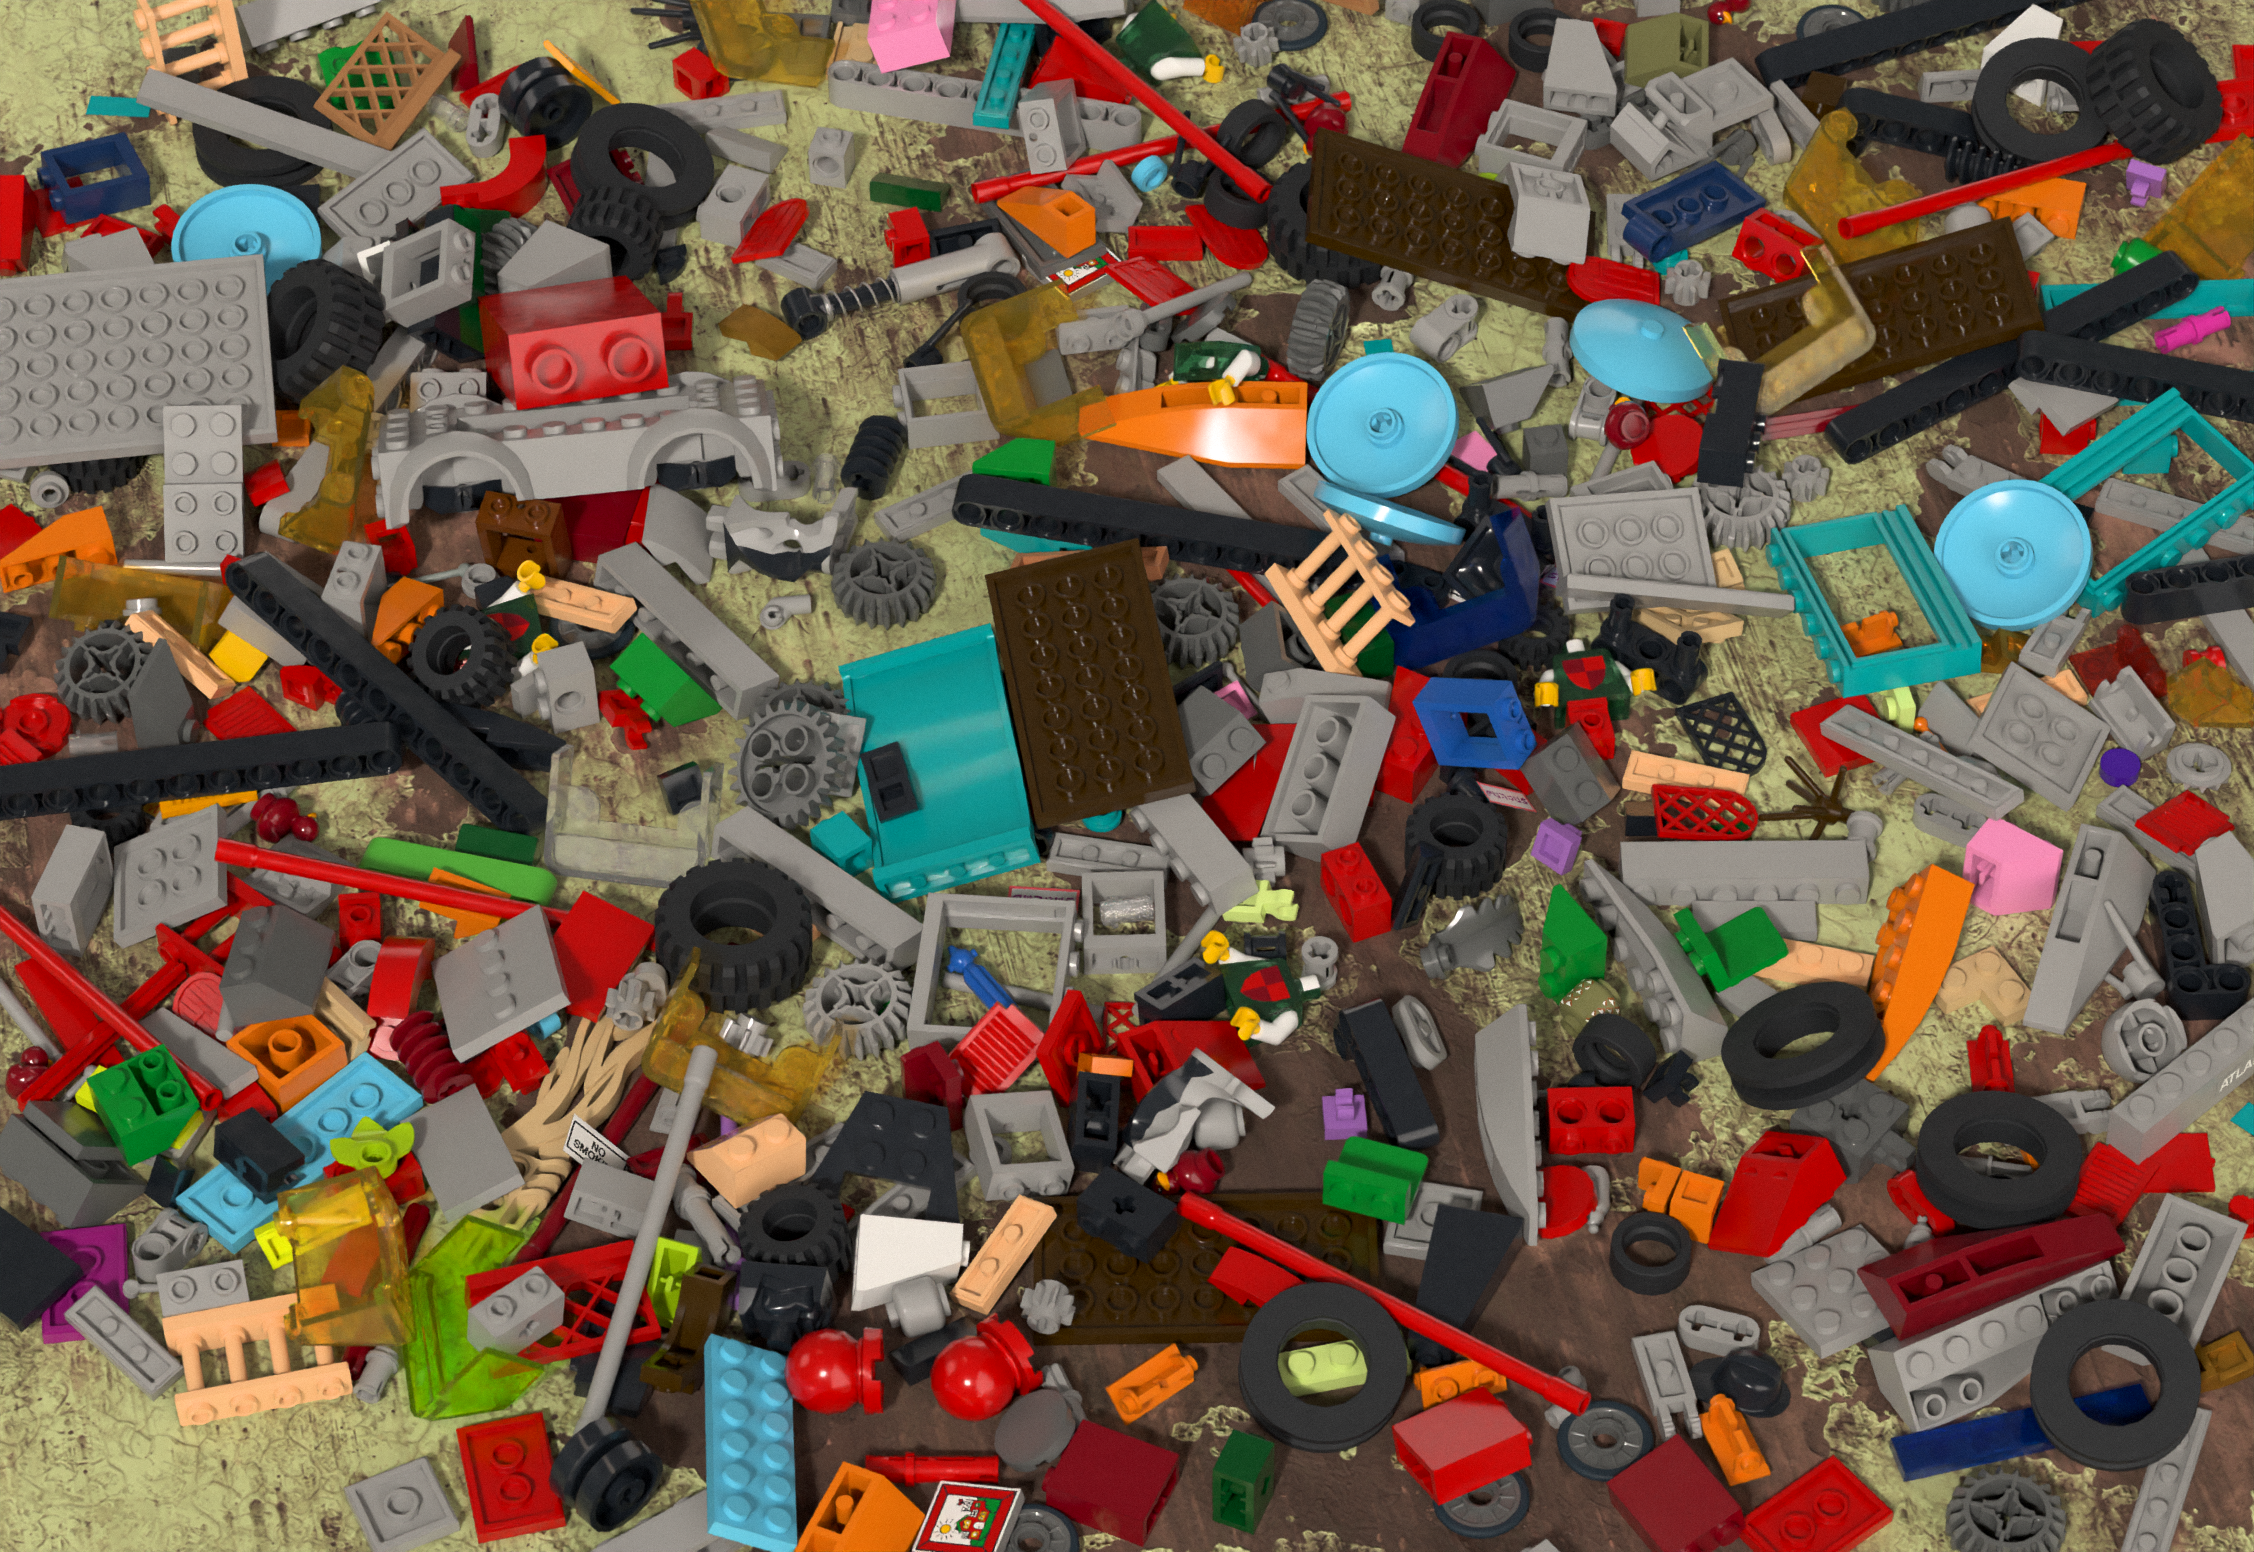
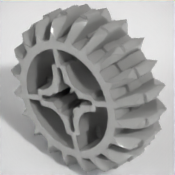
(1761, 505)
(857, 997)

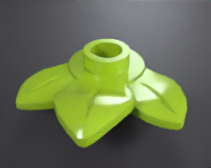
(374, 1146)

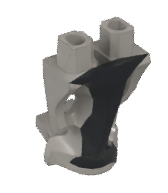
(757, 538)
(1166, 1114)

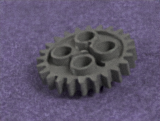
(784, 731)

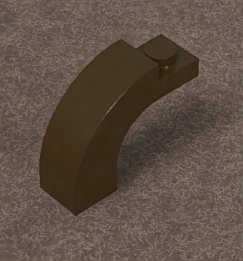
(701, 1311)

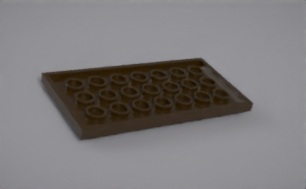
(1429, 224)
(1921, 299)
(1089, 684)
(1170, 1297)

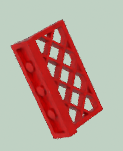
(584, 1269)

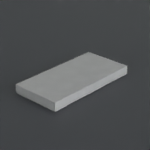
(395, 189)
(463, 1153)

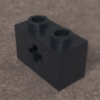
(1093, 1121)
(1126, 1215)

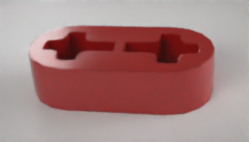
(1912, 1203)

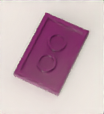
(105, 1263)

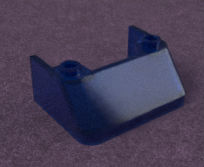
(1476, 621)

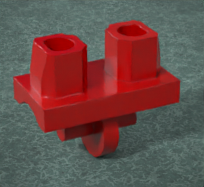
(520, 1062)

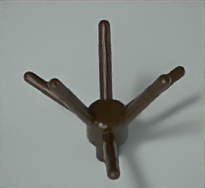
(1823, 808)

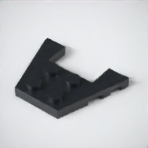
(896, 1144)

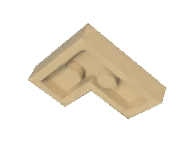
(1671, 622)
(1988, 979)

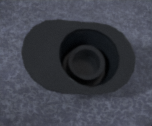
(1747, 1378)

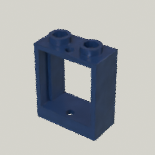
(104, 197)

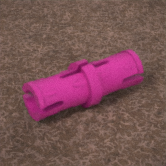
(2192, 329)

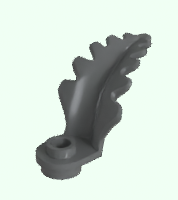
(1474, 938)

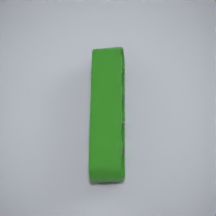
(417, 862)

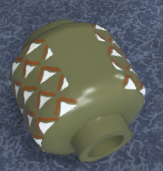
(1585, 1002)

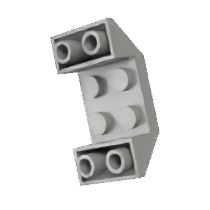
(1548, 213)

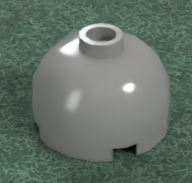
(2142, 1040)

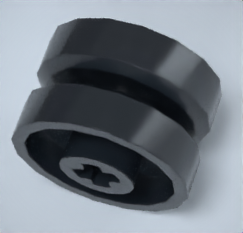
(545, 100)
(605, 1474)

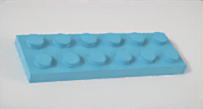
(325, 1114)
(749, 1446)

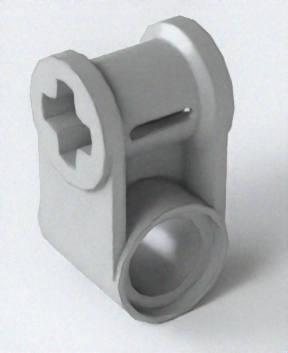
(1446, 327)
(1591, 411)
(355, 971)
(167, 1245)

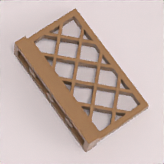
(415, 96)

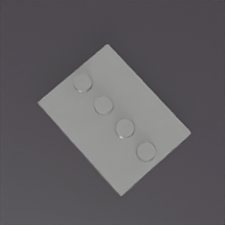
(1630, 537)
(500, 983)

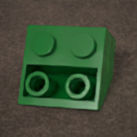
(143, 1103)

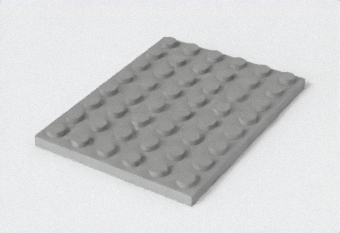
(108, 348)

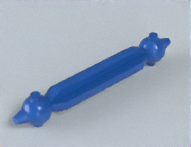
(977, 978)

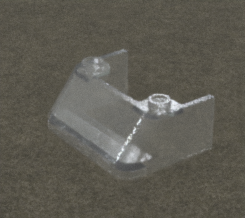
(625, 853)

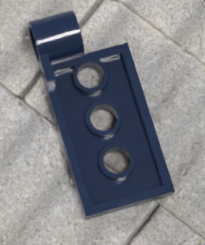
(1687, 211)

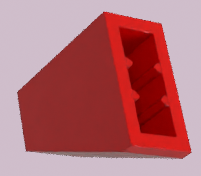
(1090, 82)
(17, 223)

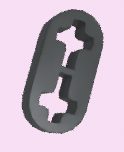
(1156, 334)

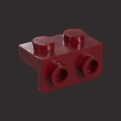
(934, 1079)

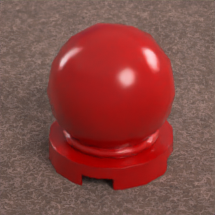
(834, 1371)
(980, 1373)

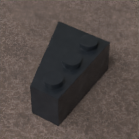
(1734, 426)

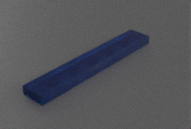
(2004, 1435)

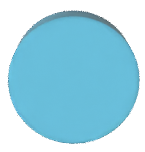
(1149, 173)

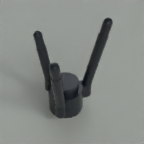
(688, 21)
(1289, 84)
(1191, 175)
(927, 353)
(1498, 465)

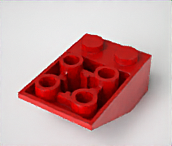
(1168, 1044)
(1775, 1192)

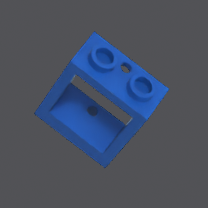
(1439, 714)

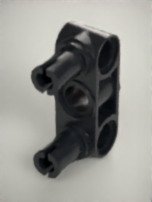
(1480, 503)
(1675, 667)

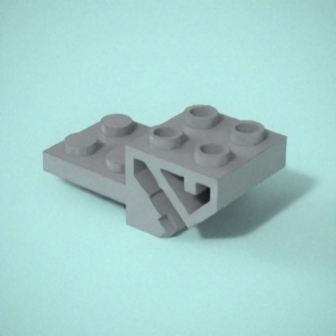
(1687, 116)
(203, 483)

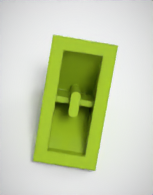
(670, 1262)

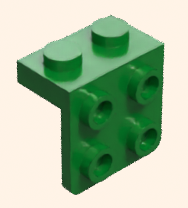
(332, 61)
(1732, 949)
(1374, 1179)

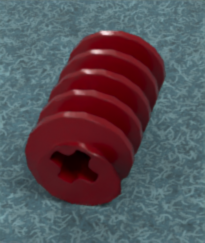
(428, 1058)

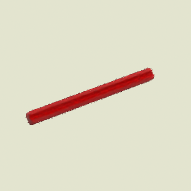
(102, 1036)

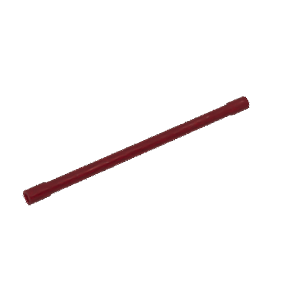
(614, 1132)

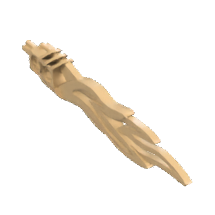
(544, 1132)

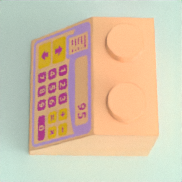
(752, 1158)

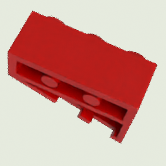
(1408, 755)

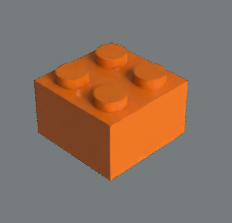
(290, 1057)

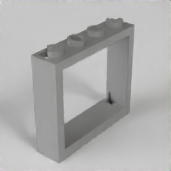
(993, 914)

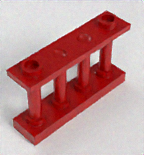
(180, 948)

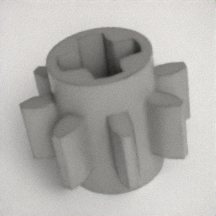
(1256, 44)
(1687, 282)
(1805, 478)
(1265, 859)
(631, 1004)
(747, 1035)
(1047, 1306)

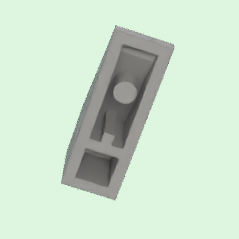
(1286, 691)

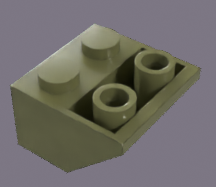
(1665, 45)

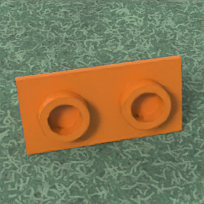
(1873, 635)
(1453, 1380)
(1151, 1383)
(1732, 1442)

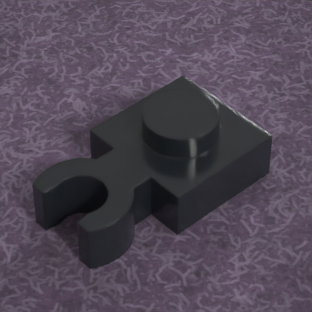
(14, 635)

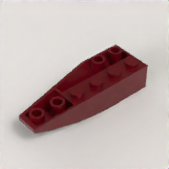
(1457, 100)
(1977, 1269)

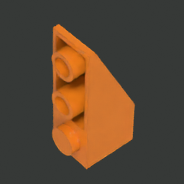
(2053, 203)
(1054, 216)
(74, 535)
(400, 613)

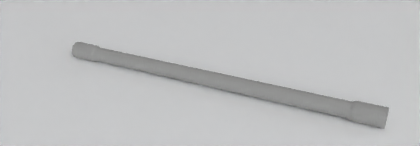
(695, 1083)

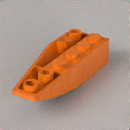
(1255, 431)
(1915, 953)
(862, 1515)

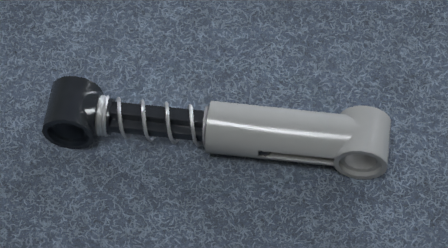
(811, 311)

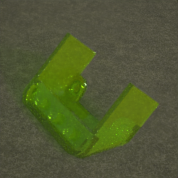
(442, 1367)

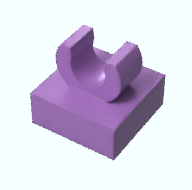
(2145, 181)
(1557, 845)
(1344, 1115)

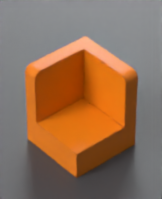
(1696, 1203)

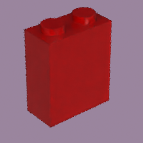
(1462, 1445)

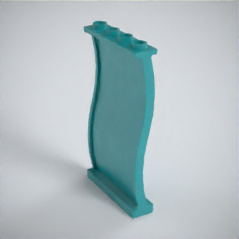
(962, 756)

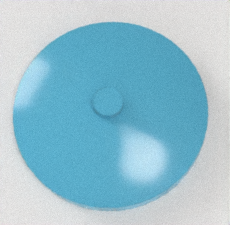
(249, 222)
(1639, 351)
(1383, 424)
(1388, 519)
(2015, 554)

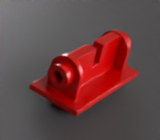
(1990, 1061)

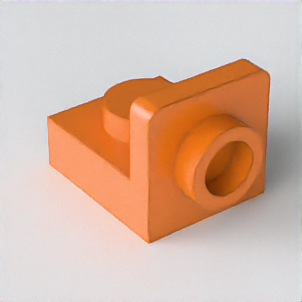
(1105, 1064)
(1659, 1182)

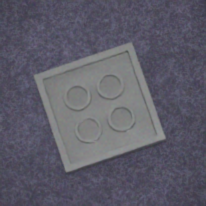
(2038, 736)
(169, 876)
(1822, 1292)

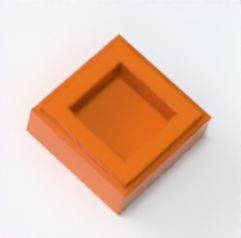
(292, 430)

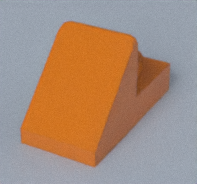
(467, 922)

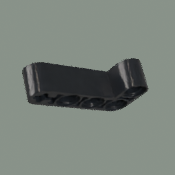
(1905, 122)
(2191, 986)
(1371, 1040)

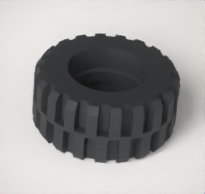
(2154, 91)
(1287, 235)
(319, 323)
(736, 896)

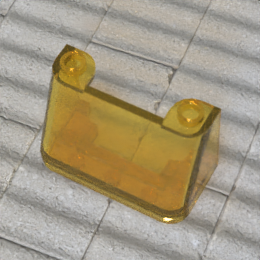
(1834, 185)
(2213, 216)
(345, 423)
(347, 1263)

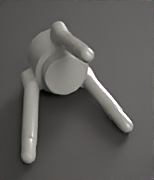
(2140, 976)

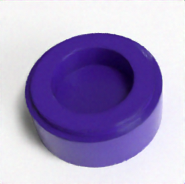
(2119, 767)

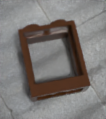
(536, 520)

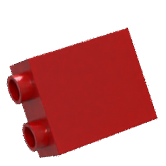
(573, 342)

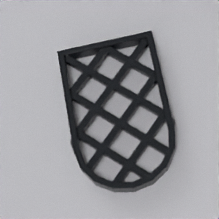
(1684, 712)

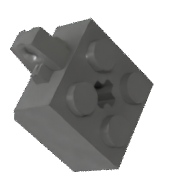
(1862, 1128)

